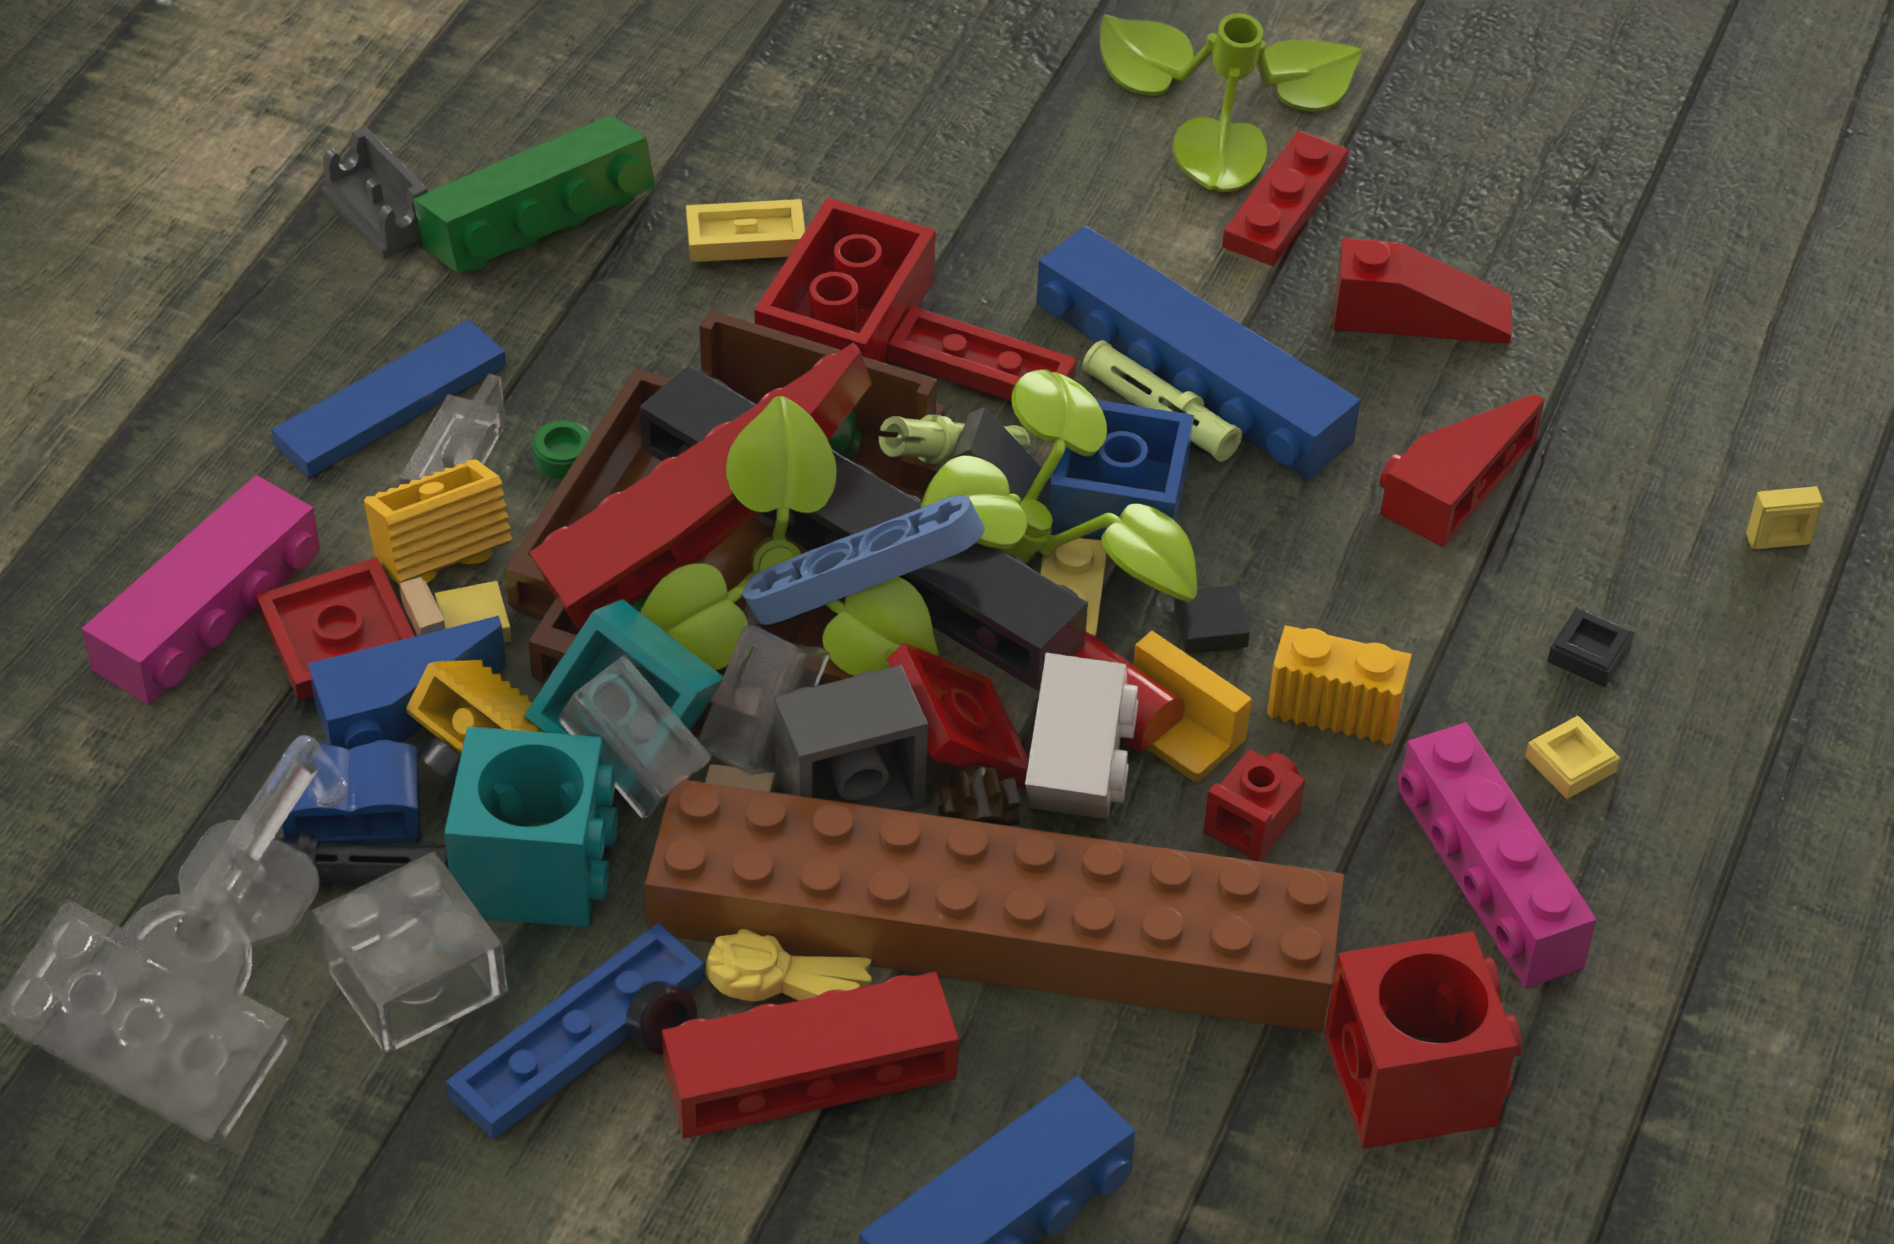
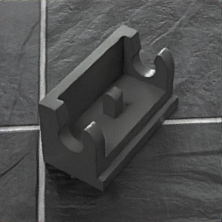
(374, 194)

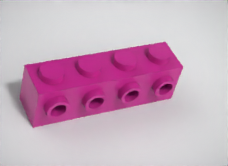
(1496, 855)

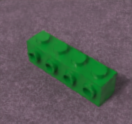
(534, 194)

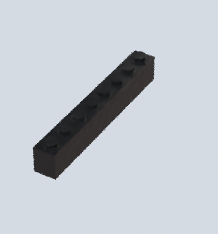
(973, 597)

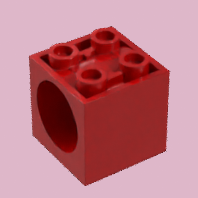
(1413, 1087)

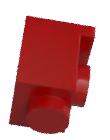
(1261, 792)

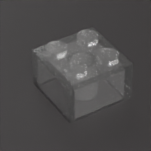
(410, 952)

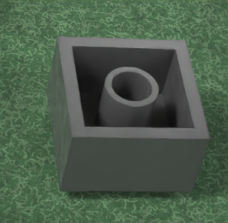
(854, 742)

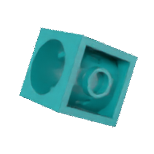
(535, 871)

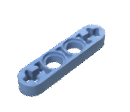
(863, 559)

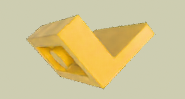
(1214, 709)

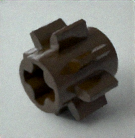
(980, 797)

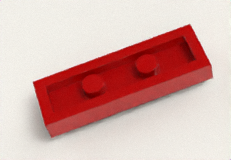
(1285, 198)
(970, 353)

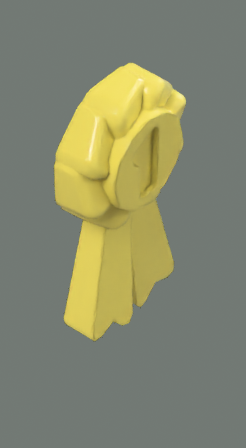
(759, 968)

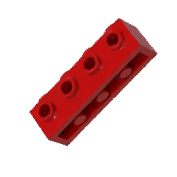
(810, 1054)

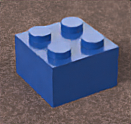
(1137, 464)

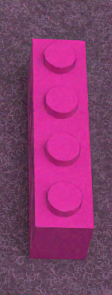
(201, 590)

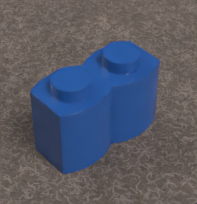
(379, 800)

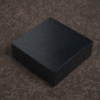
(1213, 620)
(1590, 647)

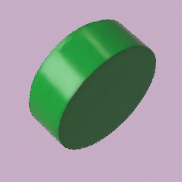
(558, 446)

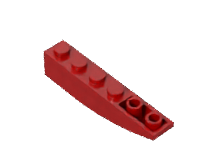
(680, 506)

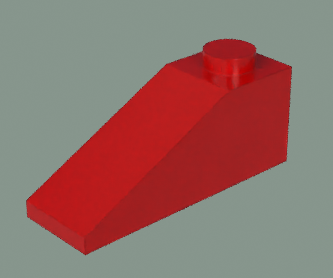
(1408, 293)
(1456, 468)

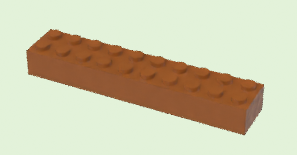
(999, 904)

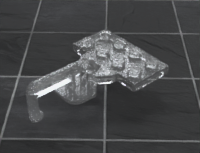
(173, 1017)

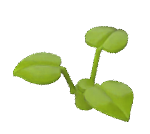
(1215, 153)
(1063, 411)
(783, 465)

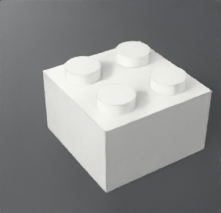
(1078, 735)

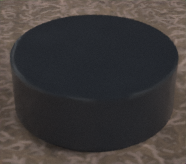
(441, 758)
(657, 1008)

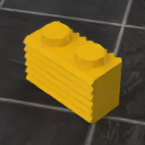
(438, 522)
(1338, 684)
(464, 696)

